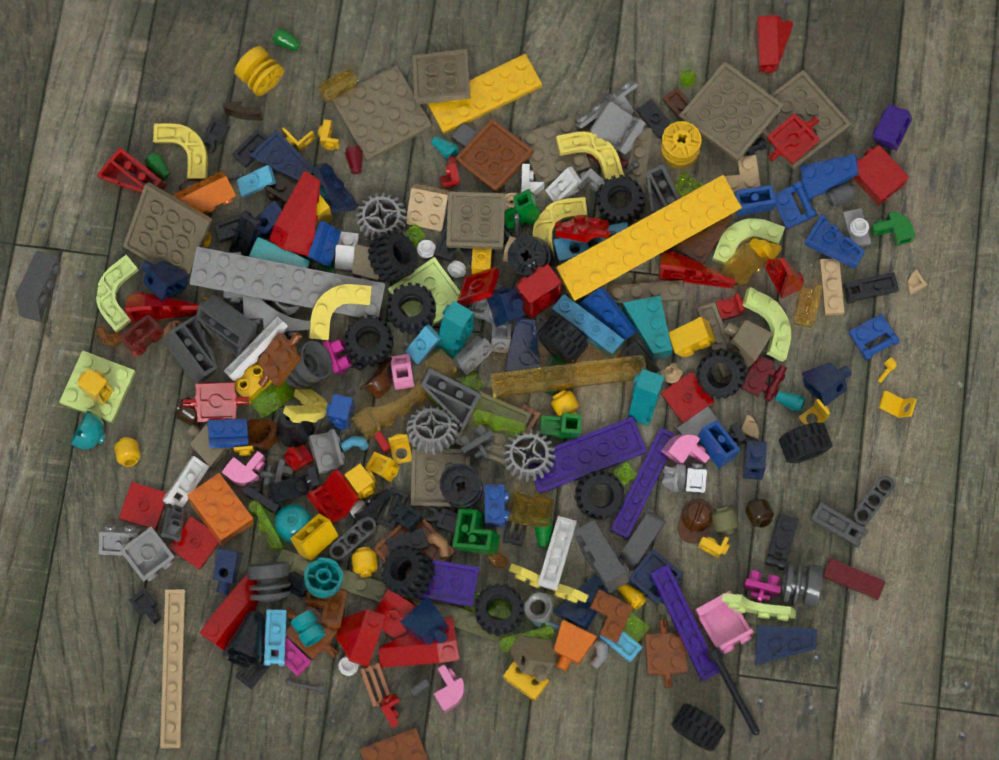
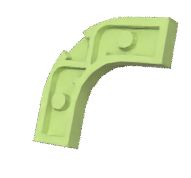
(746, 230)
(108, 289)
(777, 321)
(741, 605)

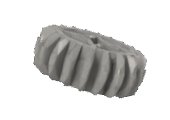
(374, 218)
(420, 431)
(536, 457)

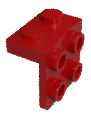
(334, 498)

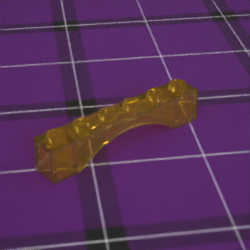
(373, 419)

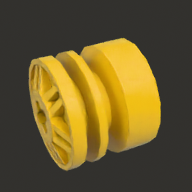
(259, 71)
(679, 154)

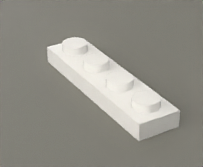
(254, 349)
(557, 553)

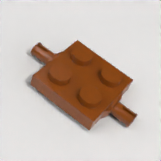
(279, 359)
(319, 647)
(665, 654)

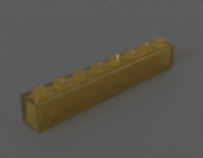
(566, 376)

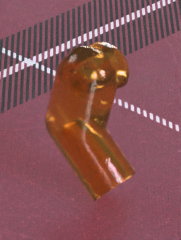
(108, 339)
(498, 560)

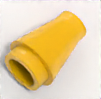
(632, 596)

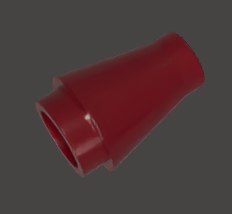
(354, 158)

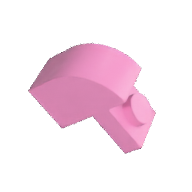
(402, 372)
(683, 445)
(244, 475)
(451, 694)

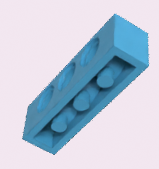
(563, 246)
(592, 329)

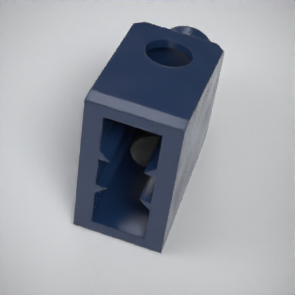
(268, 218)
(164, 279)
(505, 306)
(826, 382)
(754, 459)
(226, 560)
(426, 623)

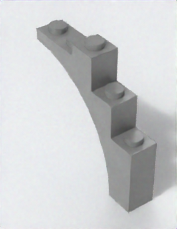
(258, 311)

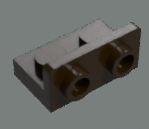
(280, 190)

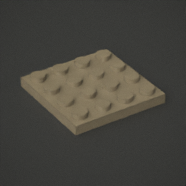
(807, 100)
(731, 111)
(381, 113)
(166, 229)

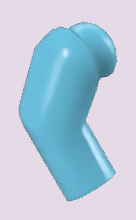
(356, 441)

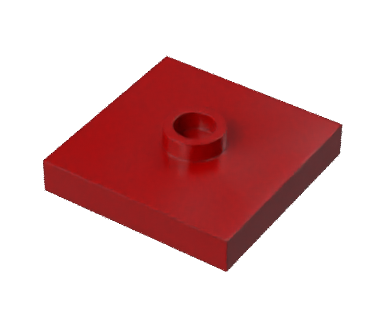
(478, 286)
(687, 397)
(143, 506)
(195, 544)
(395, 609)

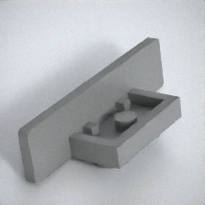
(617, 98)

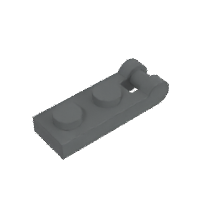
(838, 524)

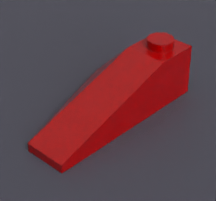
(296, 222)
(678, 267)
(784, 276)
(140, 304)
(230, 614)
(411, 651)

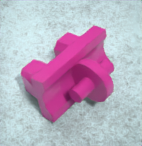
(339, 364)
(771, 588)

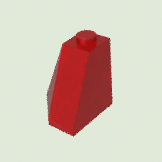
(771, 40)
(360, 635)

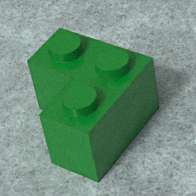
(470, 534)

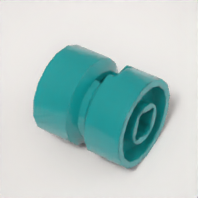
(309, 630)

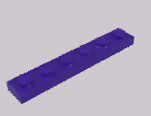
(642, 486)
(683, 621)

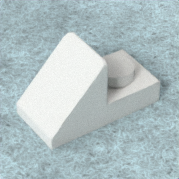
(527, 181)
(564, 185)
(345, 251)

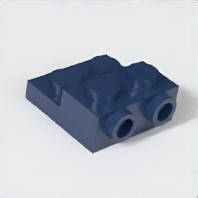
(643, 580)

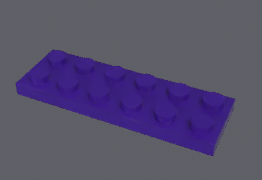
(591, 453)

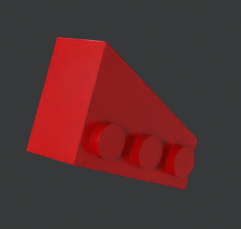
(128, 173)

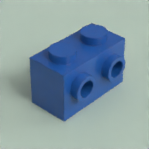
(755, 200)
(341, 411)
(718, 444)
(495, 506)

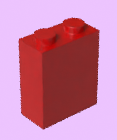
(879, 175)

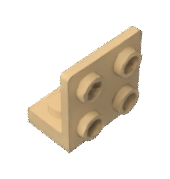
(427, 207)

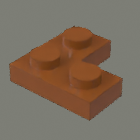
(333, 607)
(616, 614)

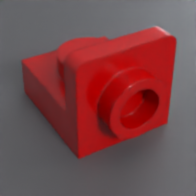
(452, 177)
(730, 307)
(298, 457)
(390, 713)

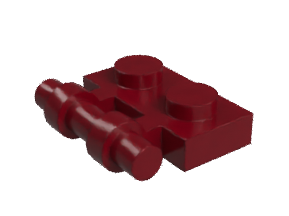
(758, 375)

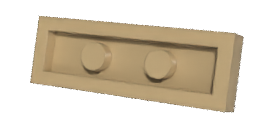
(831, 287)

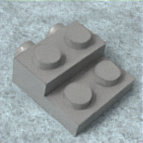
(147, 554)

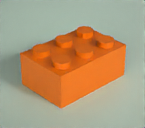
(208, 193)
(220, 509)

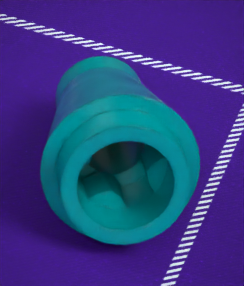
(445, 147)
(790, 400)

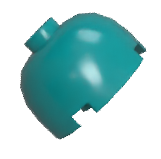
(89, 432)
(290, 521)
(323, 578)

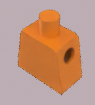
(572, 645)

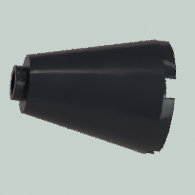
(293, 433)
(247, 641)

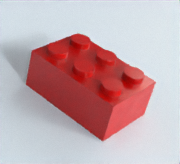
(539, 291)

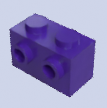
(892, 127)

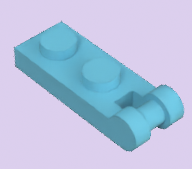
(275, 637)

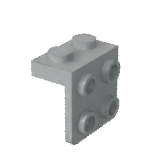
(617, 127)

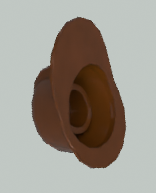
(380, 381)
(262, 433)
(695, 520)

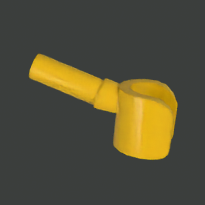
(891, 365)

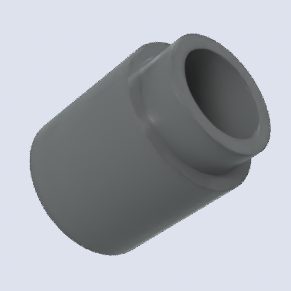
(841, 194)

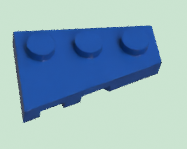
(826, 174)
(831, 242)
(606, 310)

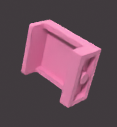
(723, 625)

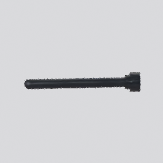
(715, 656)

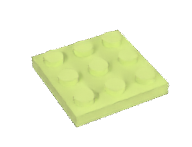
(437, 281)
(118, 377)

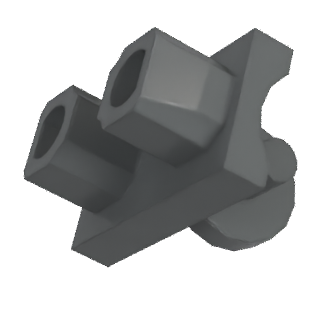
(484, 438)
(280, 469)
(173, 523)

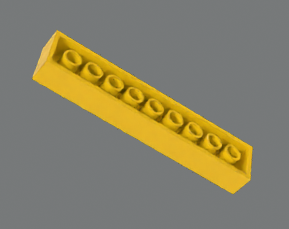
(648, 238)

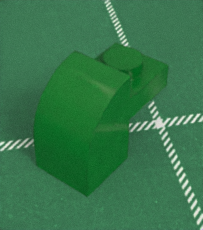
(526, 207)
(896, 224)
(563, 427)

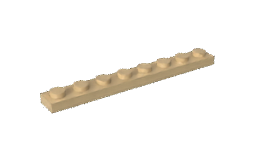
(173, 669)

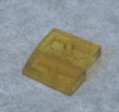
(530, 510)

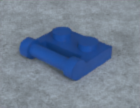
(788, 209)
(871, 331)

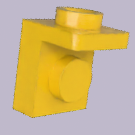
(765, 248)
(383, 466)
(711, 546)

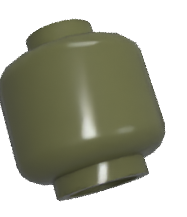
(724, 520)

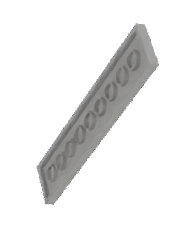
(276, 281)

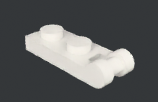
(186, 481)

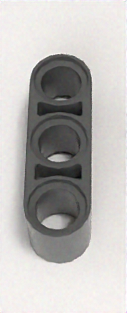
(877, 493)
(356, 530)
(642, 539)

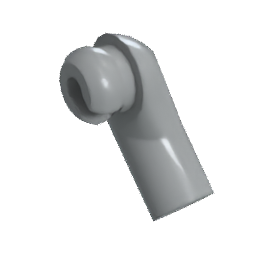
(602, 653)

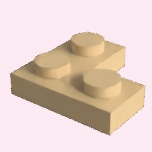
(748, 174)

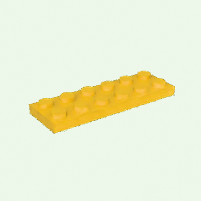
(488, 93)

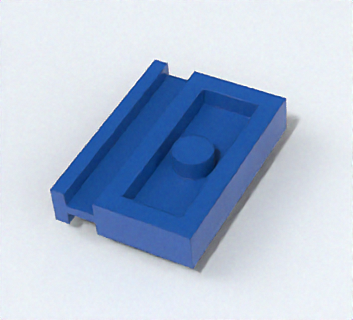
(324, 244)
(227, 433)

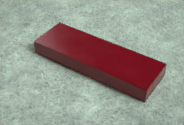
(854, 579)

